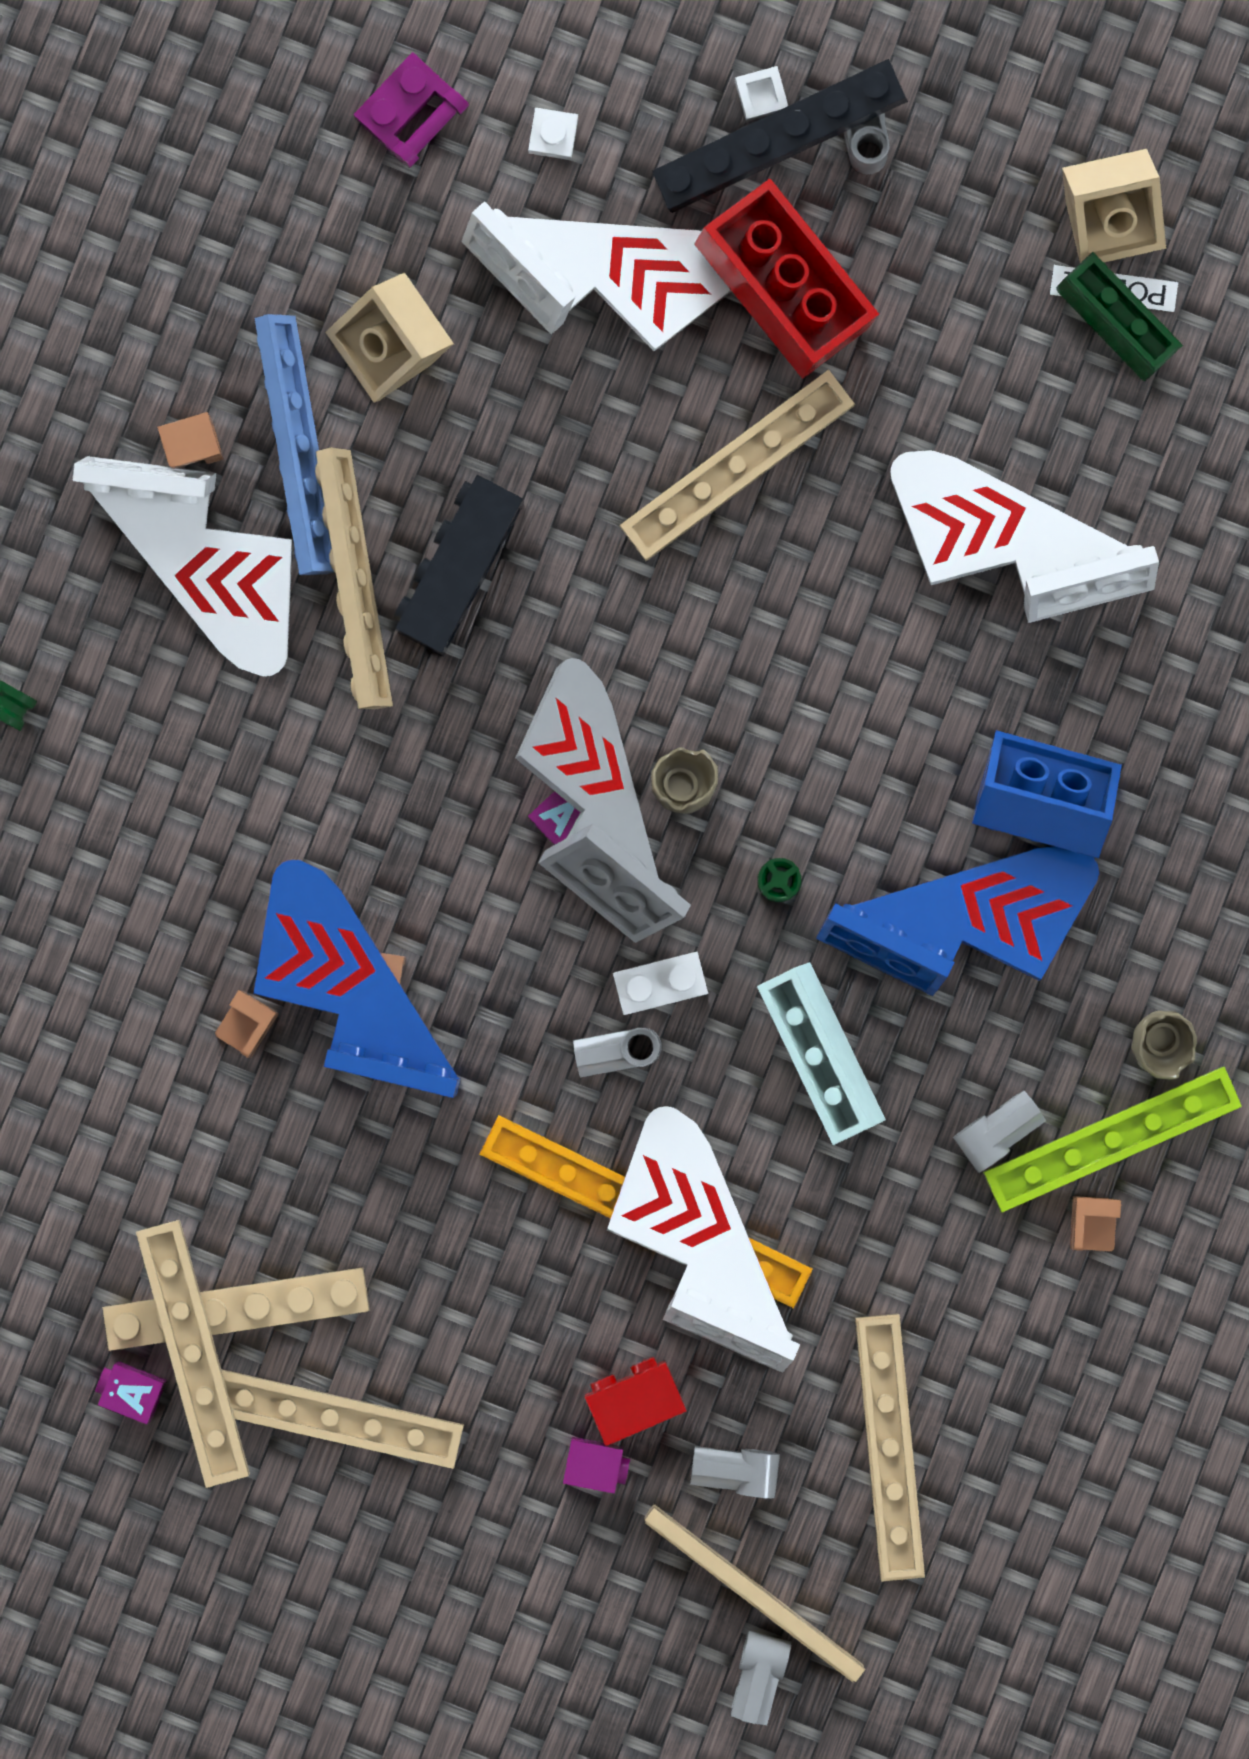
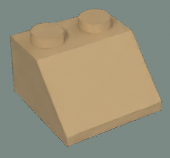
(1115, 206)
(389, 336)

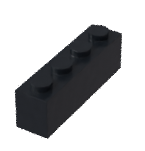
(459, 565)

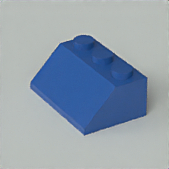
(1047, 794)

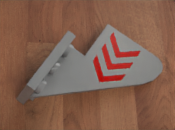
(607, 853)

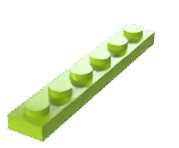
(1112, 1139)

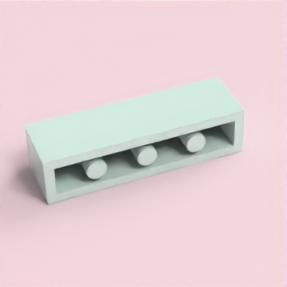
(821, 1053)

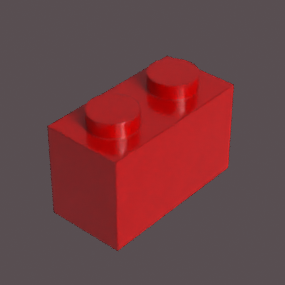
(634, 1401)

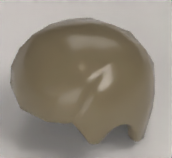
(684, 780)
(1164, 1044)

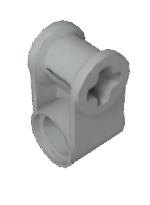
(869, 131)

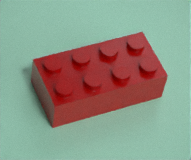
(786, 278)

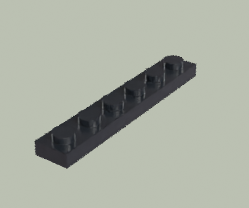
(780, 136)

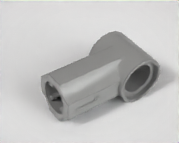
(612, 1052)
(991, 1136)
(747, 1472)
(762, 1667)

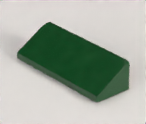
(1118, 316)

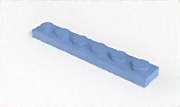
(295, 439)

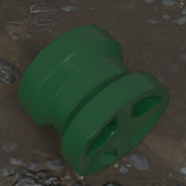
(14, 705)
(783, 875)

